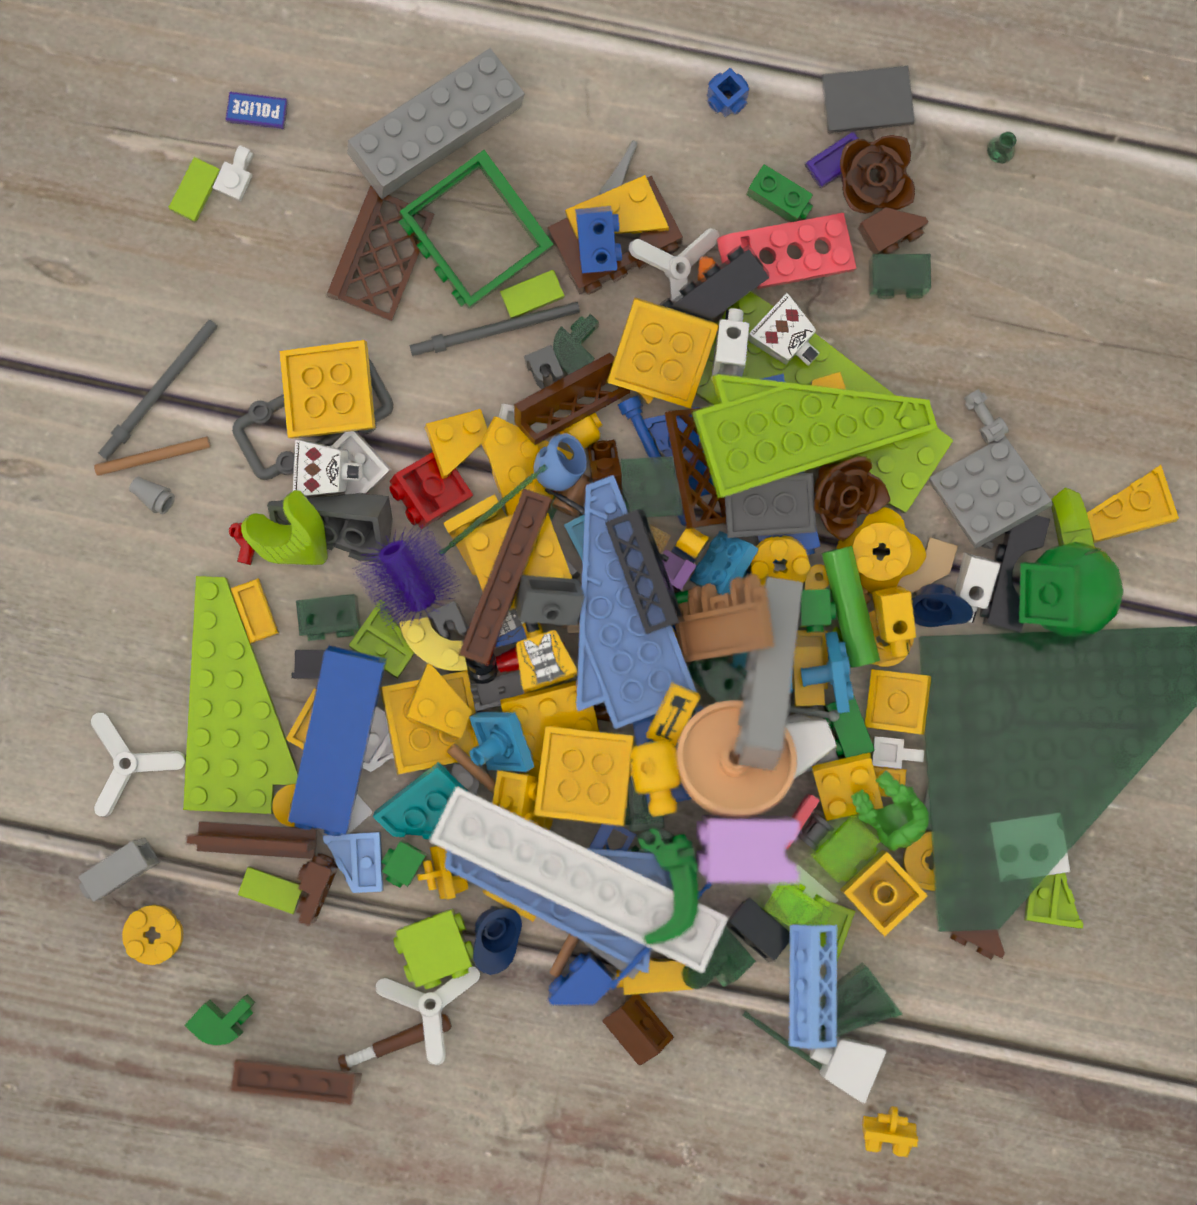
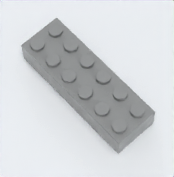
(435, 123)
(769, 681)

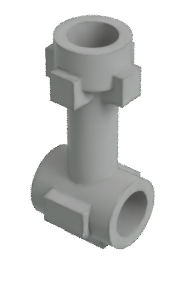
(993, 429)

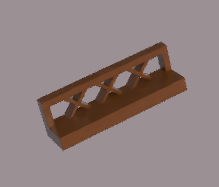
(565, 396)

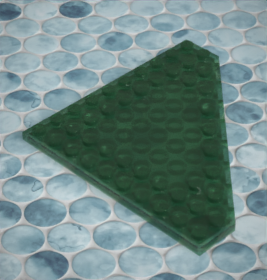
(1034, 746)

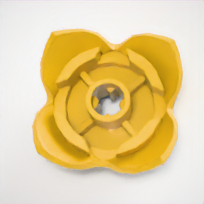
(905, 555)

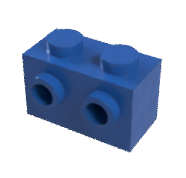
(597, 239)

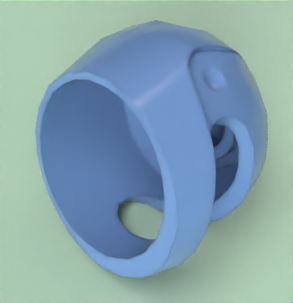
(561, 471)

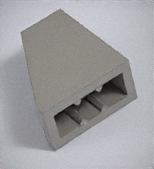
(118, 869)

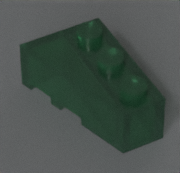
(859, 1002)

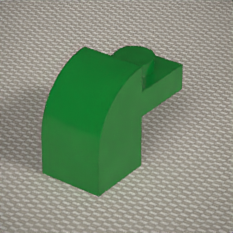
(216, 1027)

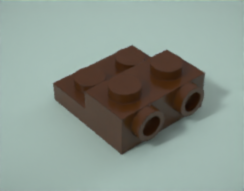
(316, 880)

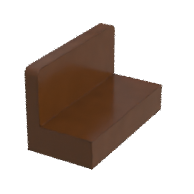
(638, 1029)

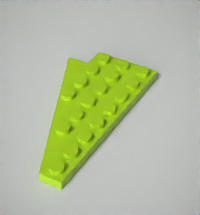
(785, 428)
(233, 727)

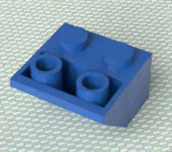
(583, 984)

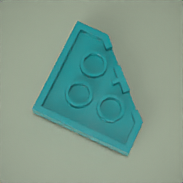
(419, 805)

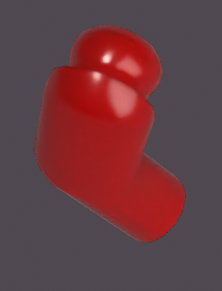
(246, 551)

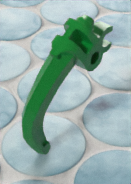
(681, 863)

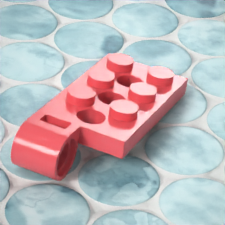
(802, 234)

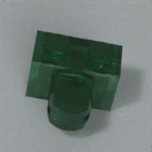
(726, 963)

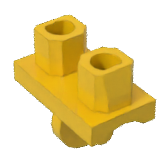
(446, 883)
(889, 1129)

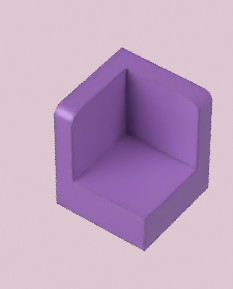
(677, 570)

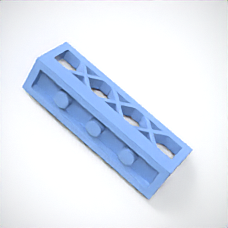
(808, 986)

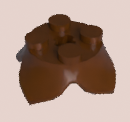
(890, 157)
(846, 492)

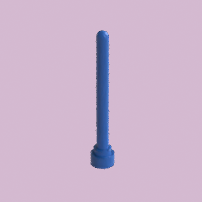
(632, 410)

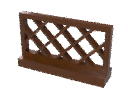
(354, 251)
(685, 469)
(254, 840)
(294, 1081)

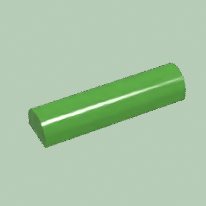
(850, 606)

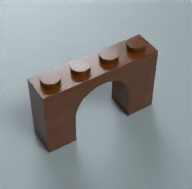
(568, 249)

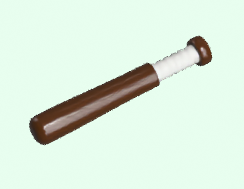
(388, 1045)

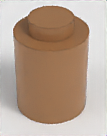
(575, 493)

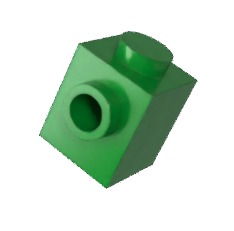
(816, 610)
(402, 863)

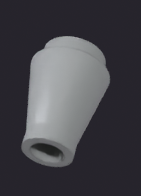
(153, 495)

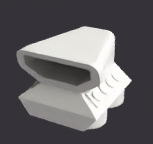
(812, 741)

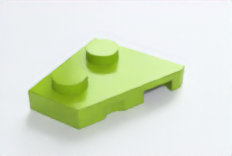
(1053, 903)

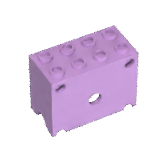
(746, 849)

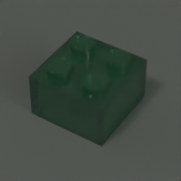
(651, 486)

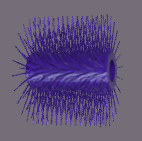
(407, 576)

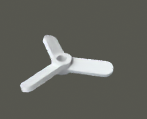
(668, 262)
(139, 763)
(431, 1018)

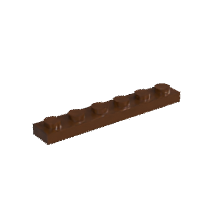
(505, 577)

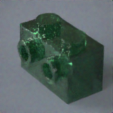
(328, 616)
(719, 677)

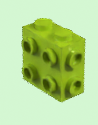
(435, 949)

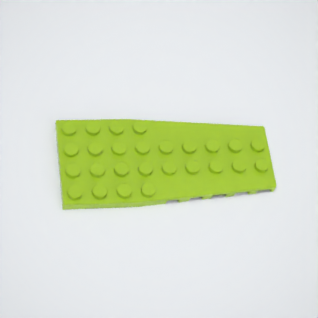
(900, 465)

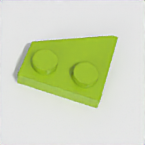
(383, 641)

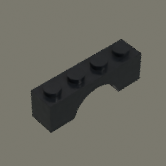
(1004, 603)

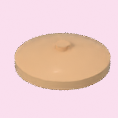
(712, 771)

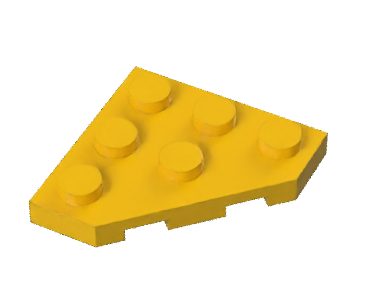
(513, 459)

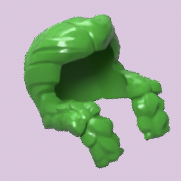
(896, 823)

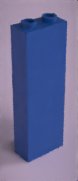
(337, 740)

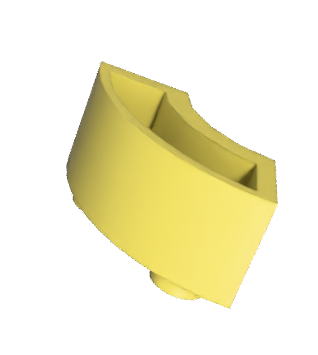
(433, 647)

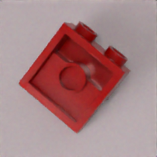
(426, 493)

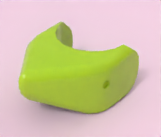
(289, 544)

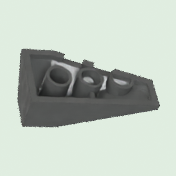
(349, 521)

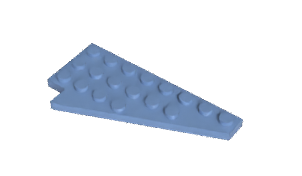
(615, 654)
(565, 918)

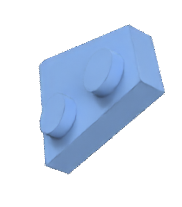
(359, 859)

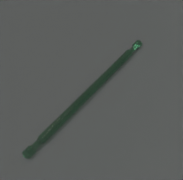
(492, 510)
(782, 1040)

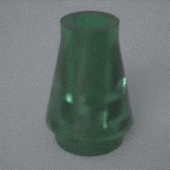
(998, 151)

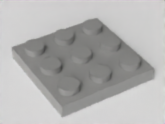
(990, 492)

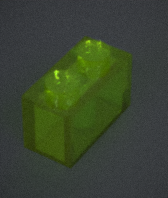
(846, 849)
(795, 906)

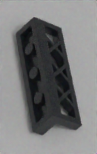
(654, 565)

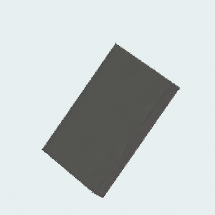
(868, 99)
(773, 508)

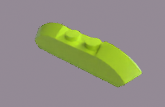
(1071, 518)

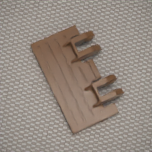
(725, 622)

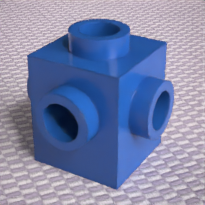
(730, 84)

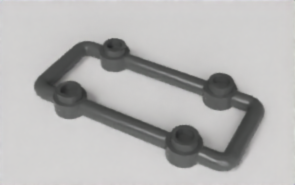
(261, 412)

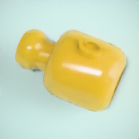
(656, 773)

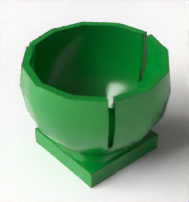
(1070, 590)

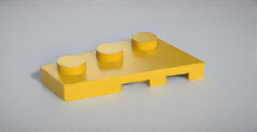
(634, 205)
(1134, 509)

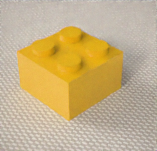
(883, 892)

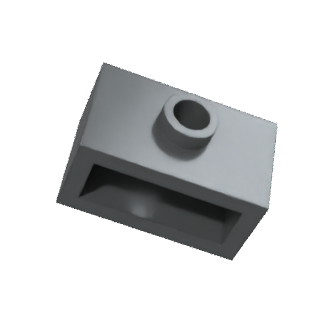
(549, 600)

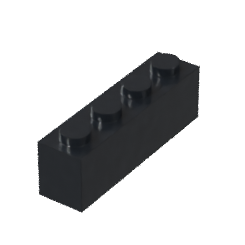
(721, 285)

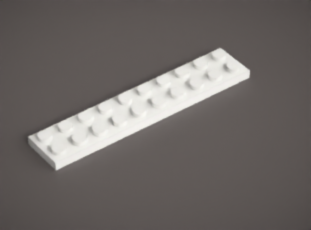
(572, 876)

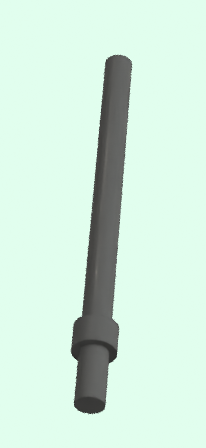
(439, 342)
(122, 433)

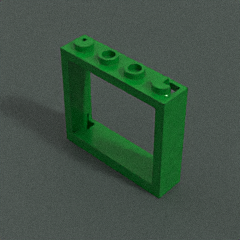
(511, 199)

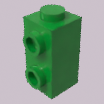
(780, 195)
(849, 731)

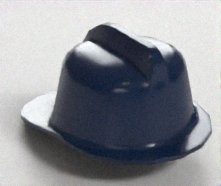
(939, 606)
(496, 939)

